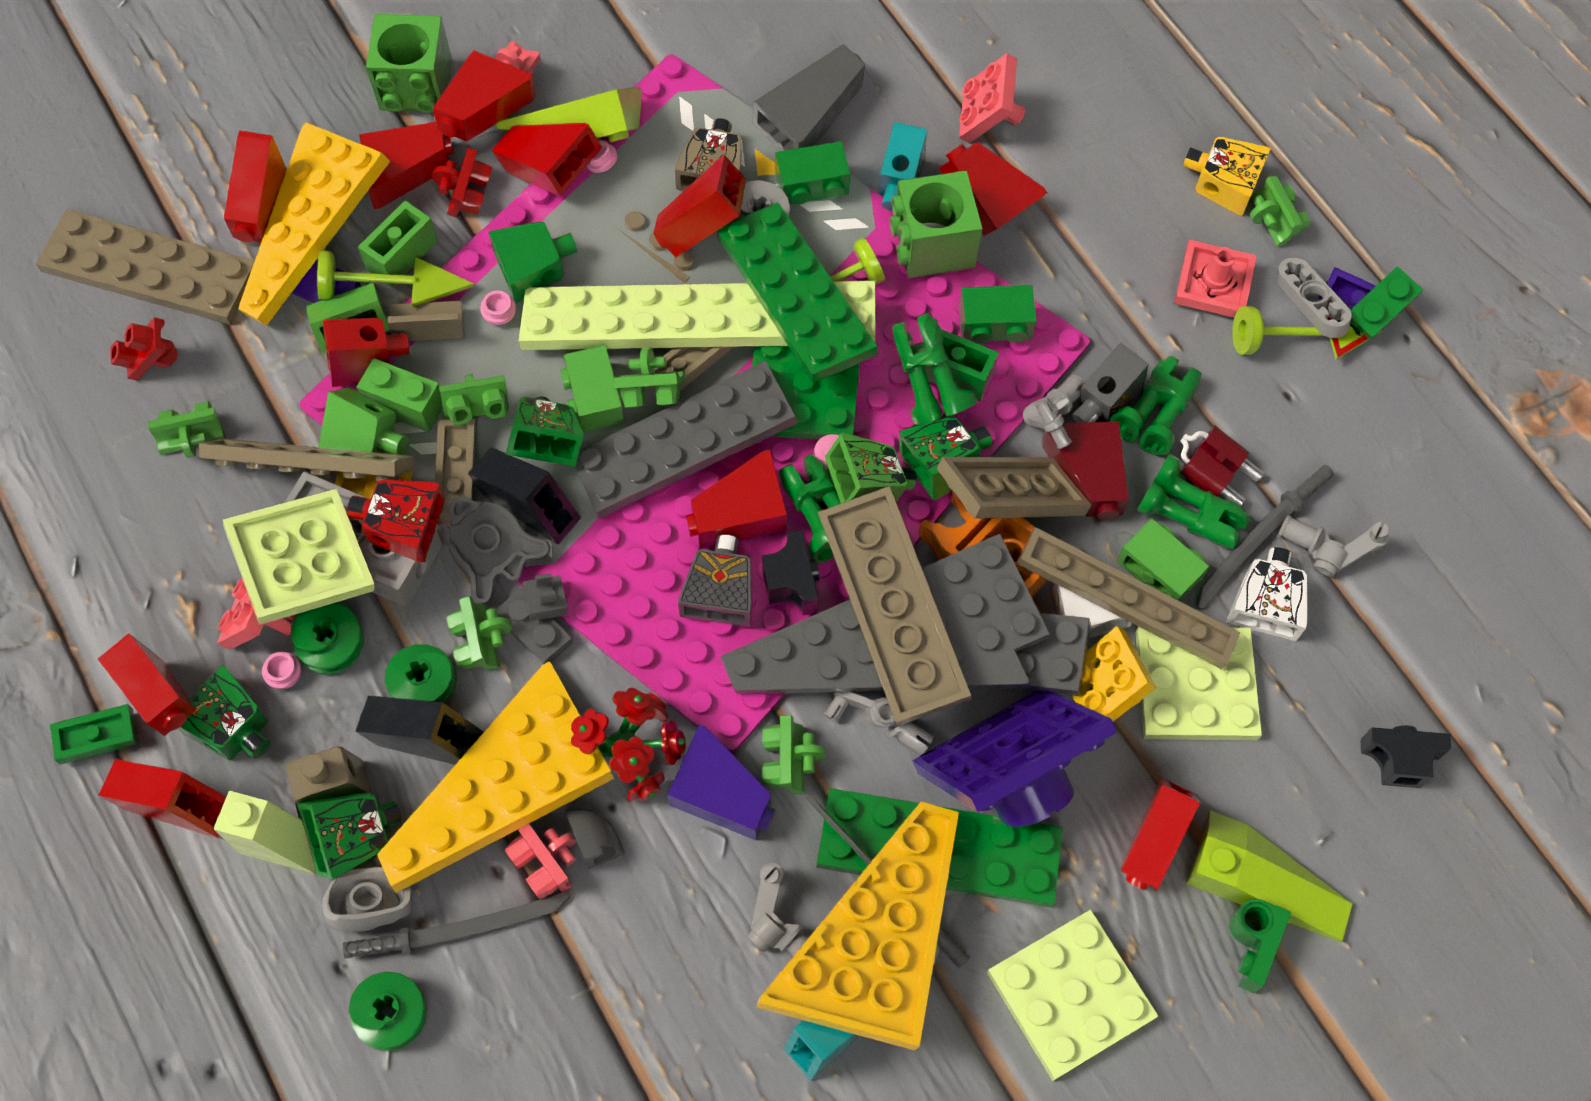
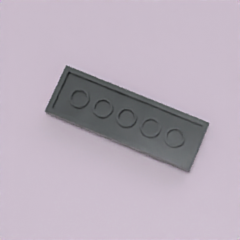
(683, 439)

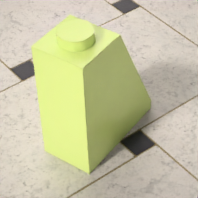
(264, 832)

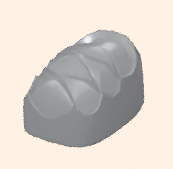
(364, 901)

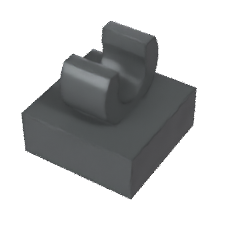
(545, 597)

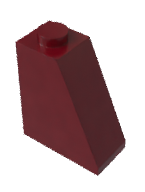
(1094, 465)

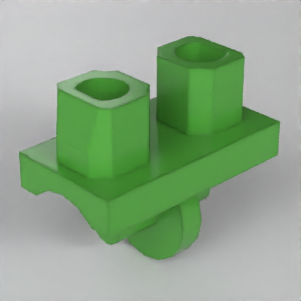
(1276, 210)
(666, 383)
(474, 399)
(186, 430)
(483, 634)
(796, 755)

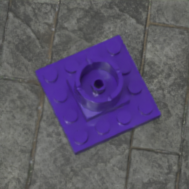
(1017, 757)

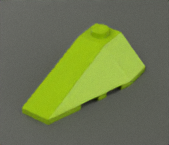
(606, 113)
(1246, 866)

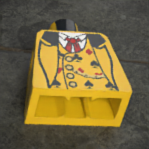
(1228, 171)

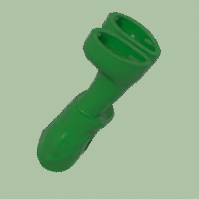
(930, 353)
(1164, 391)
(806, 498)
(1210, 507)

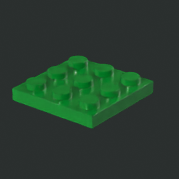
(819, 406)

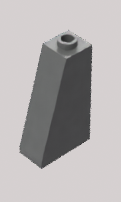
(810, 101)

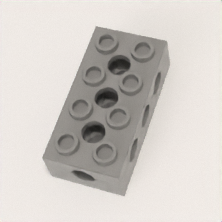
(393, 574)

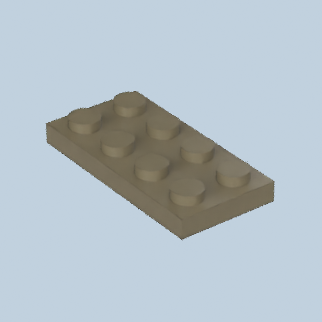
(1013, 487)

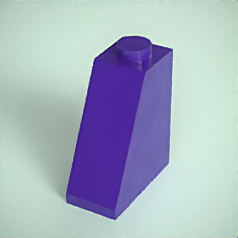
(720, 788)

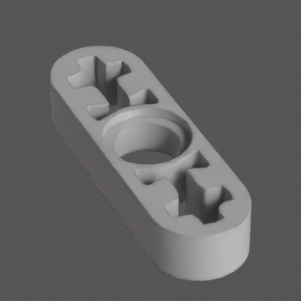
(1315, 311)

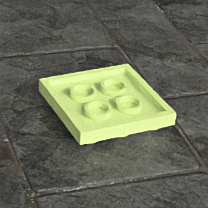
(298, 556)
(1197, 697)
(1071, 994)

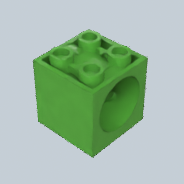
(408, 61)
(939, 200)

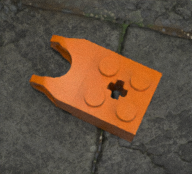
(950, 540)

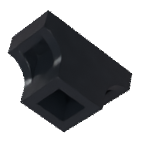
(791, 575)
(1405, 754)

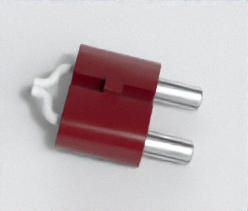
(1216, 462)

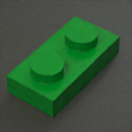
(1384, 303)
(93, 734)

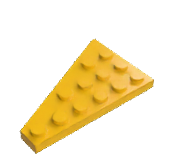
(314, 201)
(503, 782)
(877, 947)

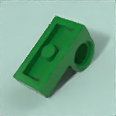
(1264, 943)

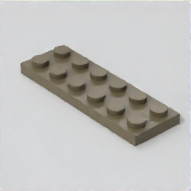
(146, 266)
(894, 606)

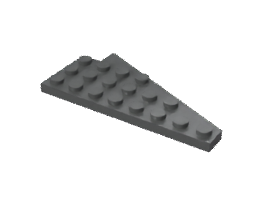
(979, 603)

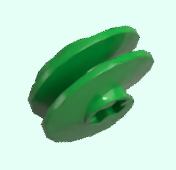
(334, 653)
(417, 660)
(396, 992)

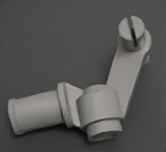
(1048, 411)
(1329, 554)
(880, 715)
(766, 926)

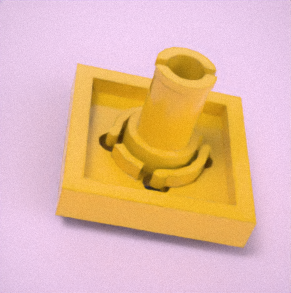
(1114, 688)

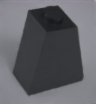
(526, 492)
(417, 728)

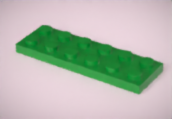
(797, 292)
(986, 853)

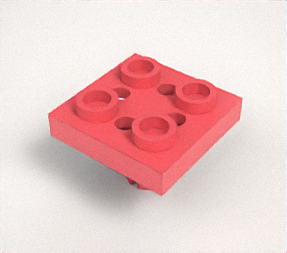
(990, 99)
(1217, 269)
(241, 621)

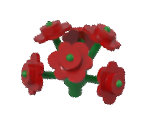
(628, 752)

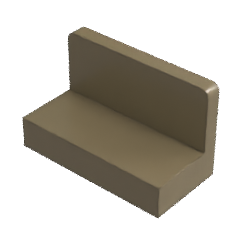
(427, 320)

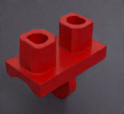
(471, 171)
(143, 349)

